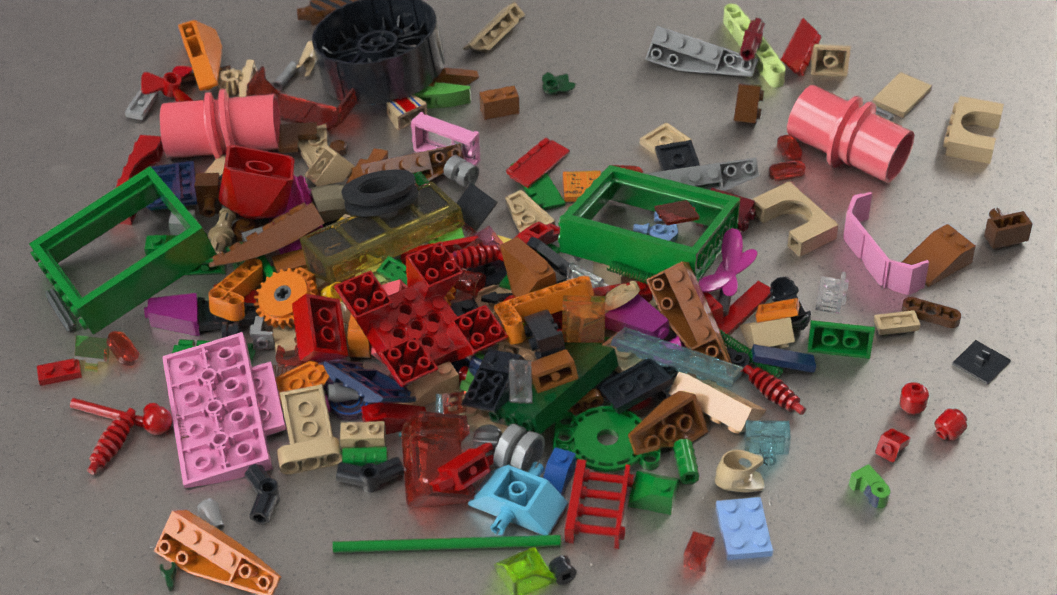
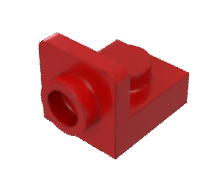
(891, 443)

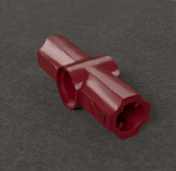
(752, 39)

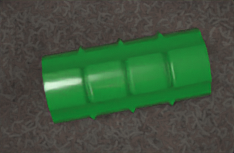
(364, 455)
(686, 461)

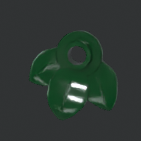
(556, 84)

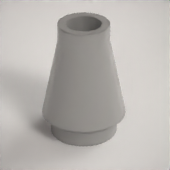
(339, 393)
(210, 512)

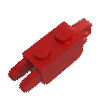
(464, 469)

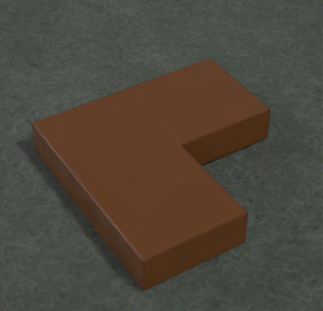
(291, 133)

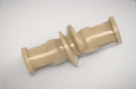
(221, 234)

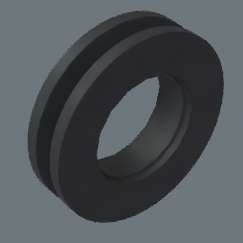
(380, 192)

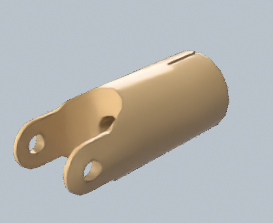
(308, 58)

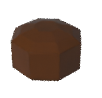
(339, 146)

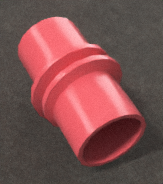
(213, 124)
(850, 133)

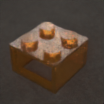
(583, 319)

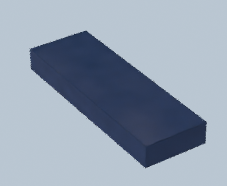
(783, 358)

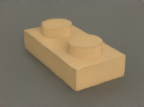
(896, 322)

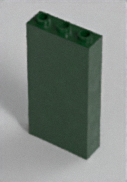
(592, 365)

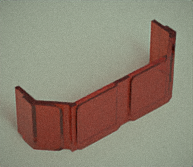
(301, 110)

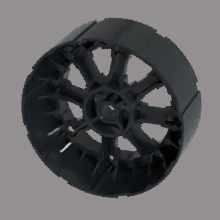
(378, 44)

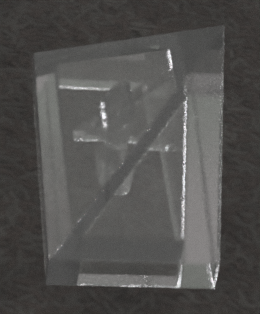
(520, 381)

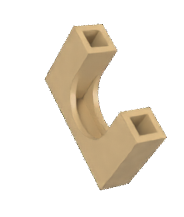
(964, 143)
(790, 200)

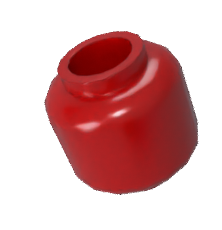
(914, 398)
(951, 424)

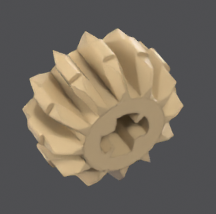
(230, 81)

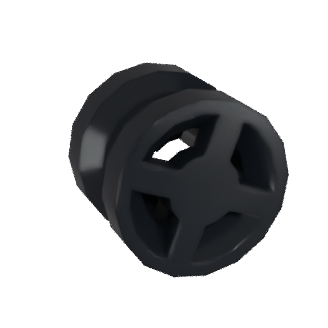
(230, 329)
(562, 569)

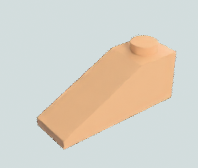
(439, 382)

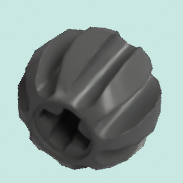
(487, 434)

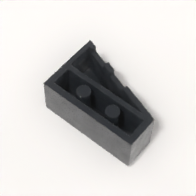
(543, 334)

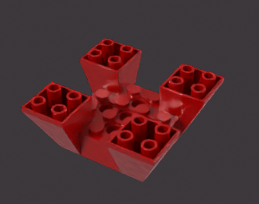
(416, 325)

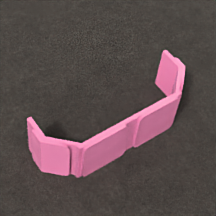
(888, 273)

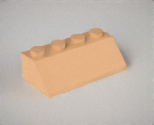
(718, 402)

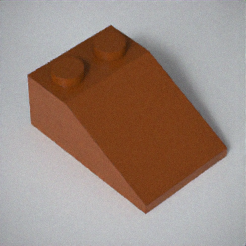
(945, 251)

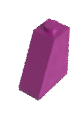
(174, 313)
(638, 316)

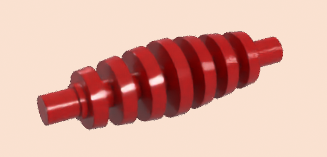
(476, 256)
(774, 389)
(111, 441)

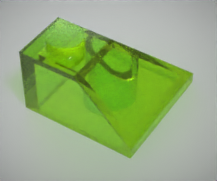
(524, 572)

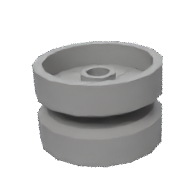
(518, 448)

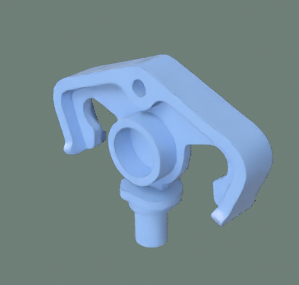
(660, 231)

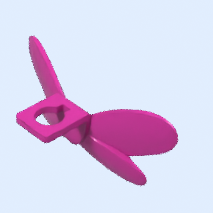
(732, 264)

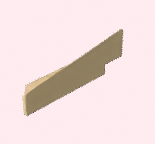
(496, 28)

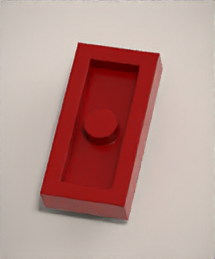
(59, 371)

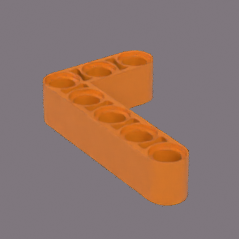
(512, 312)

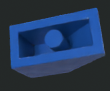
(560, 469)

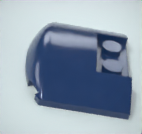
(180, 180)
(369, 383)

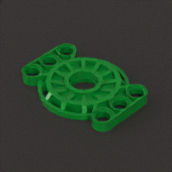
(598, 456)

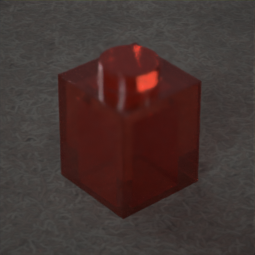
(699, 551)

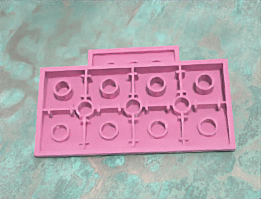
(223, 408)

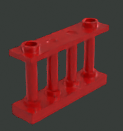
(580, 492)

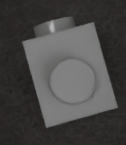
(260, 337)

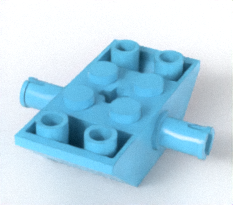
(520, 499)

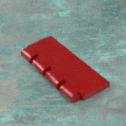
(799, 50)
(537, 162)

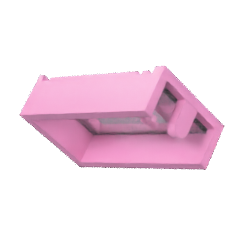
(434, 133)

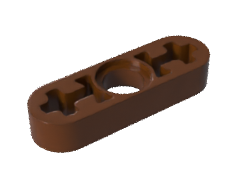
(943, 320)

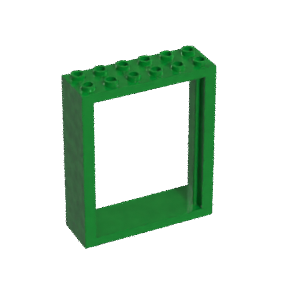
(605, 243)
(141, 279)

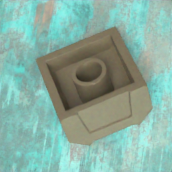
(329, 202)

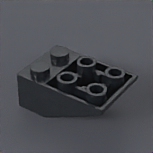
(491, 382)

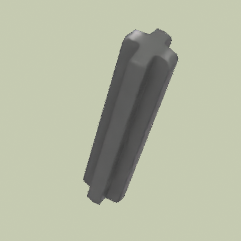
(61, 310)

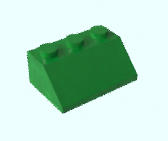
(840, 339)

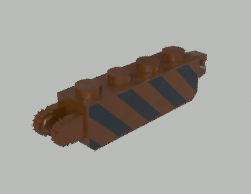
(319, 9)

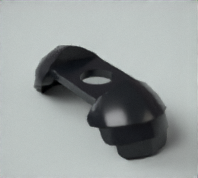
(785, 289)

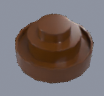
(243, 225)

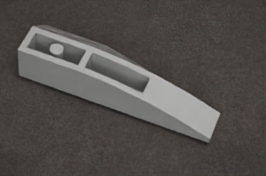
(695, 55)
(717, 175)

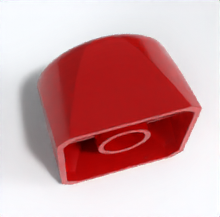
(256, 182)

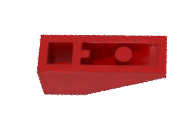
(391, 413)

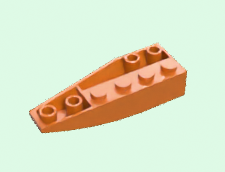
(203, 52)
(214, 555)

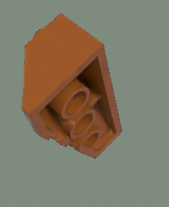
(526, 268)

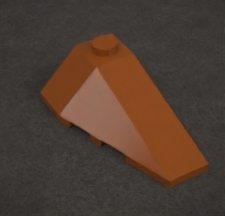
(671, 420)

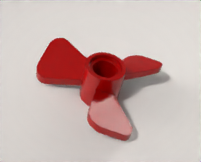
(168, 85)

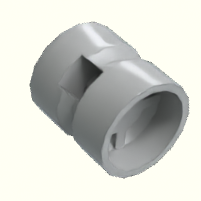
(461, 171)

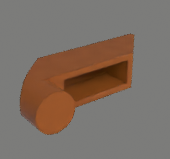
(456, 76)

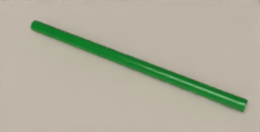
(446, 543)

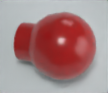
(156, 419)

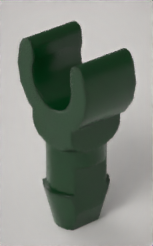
(169, 575)

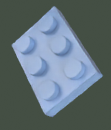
(744, 528)

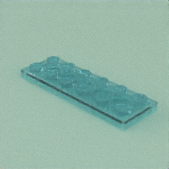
(681, 358)

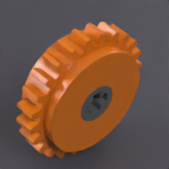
(279, 293)

